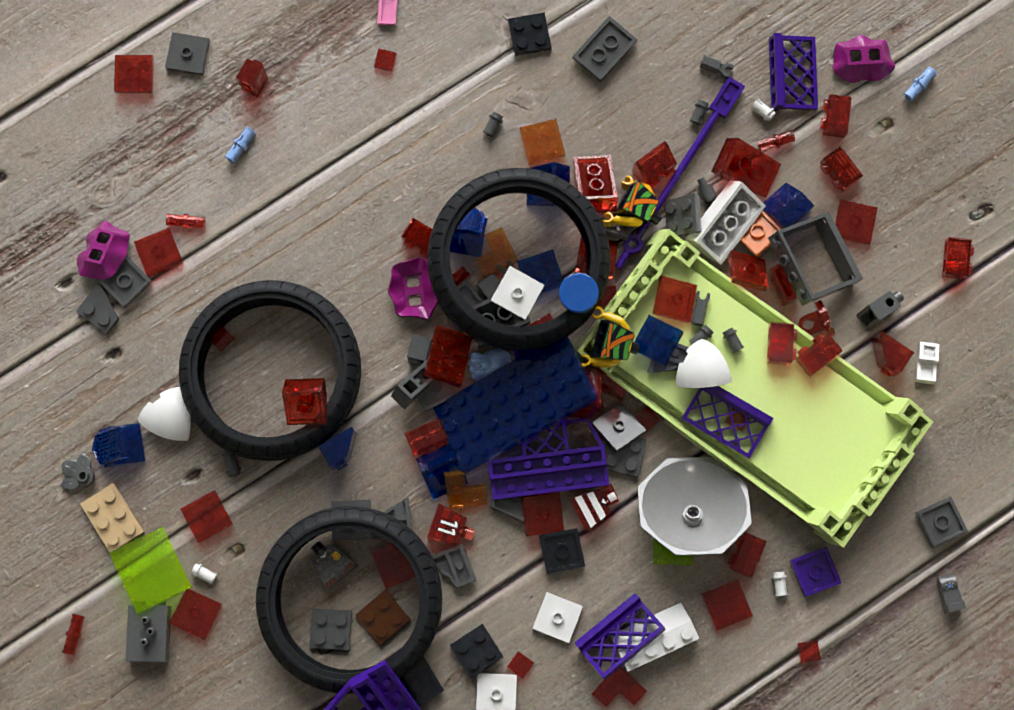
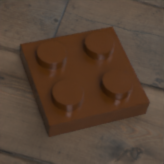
(382, 617)

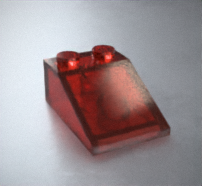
(746, 164)
(596, 181)

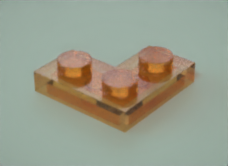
(500, 253)
(461, 495)

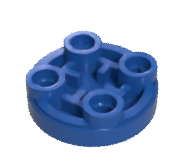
(578, 293)

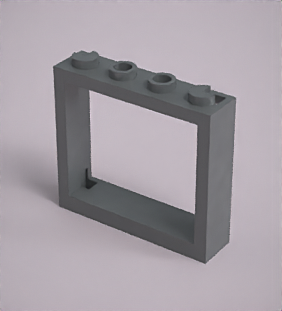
(835, 246)

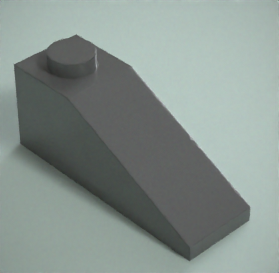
(412, 387)

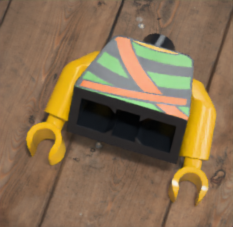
(635, 207)
(612, 341)

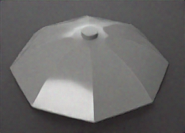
(694, 506)

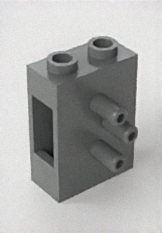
(148, 634)

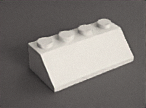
(726, 221)
(677, 634)

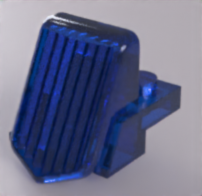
(470, 234)
(119, 445)

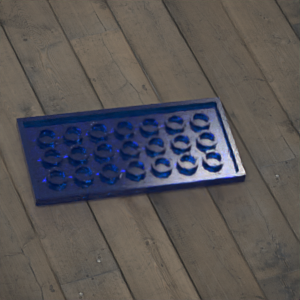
(515, 403)

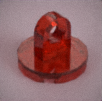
(820, 320)

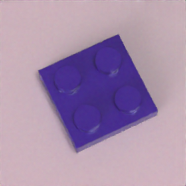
(815, 571)

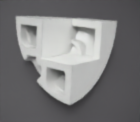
(703, 367)
(167, 416)

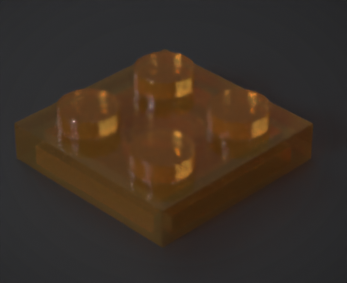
(542, 141)

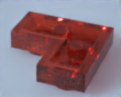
(620, 683)

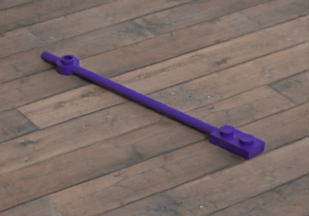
(720, 106)

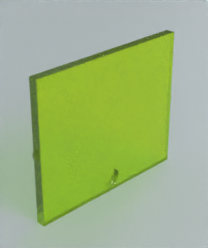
(150, 570)

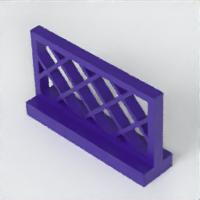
(777, 73)
(740, 406)
(611, 627)

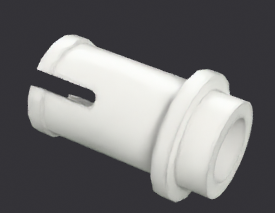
(763, 110)
(203, 573)
(780, 583)

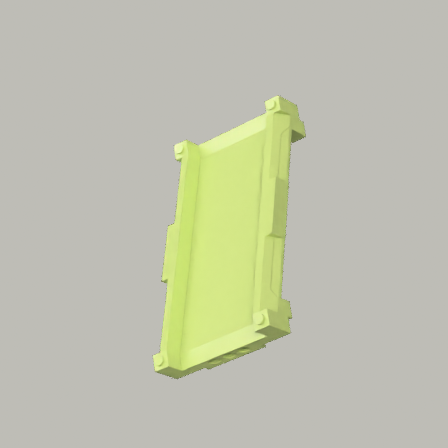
(832, 435)

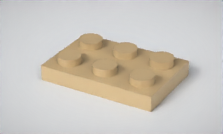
(112, 517)

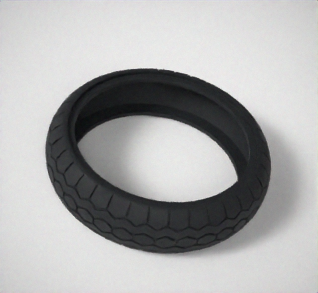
(508, 182)
(228, 307)
(290, 543)

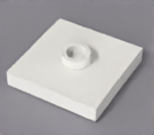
(517, 293)
(557, 617)
(496, 691)

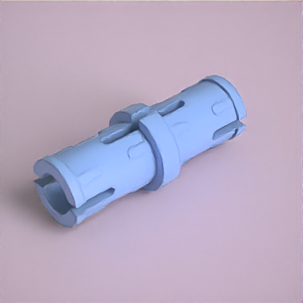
(920, 84)
(240, 145)

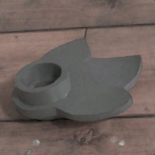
(75, 471)

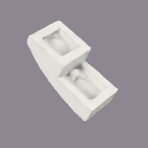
(927, 363)

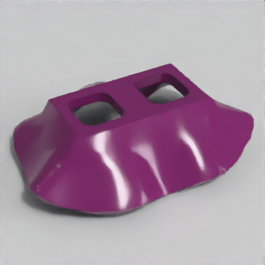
(864, 69)
(113, 252)
(400, 291)

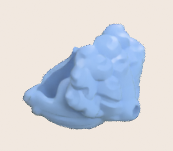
(488, 362)

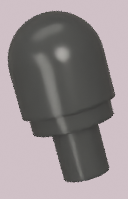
(706, 191)

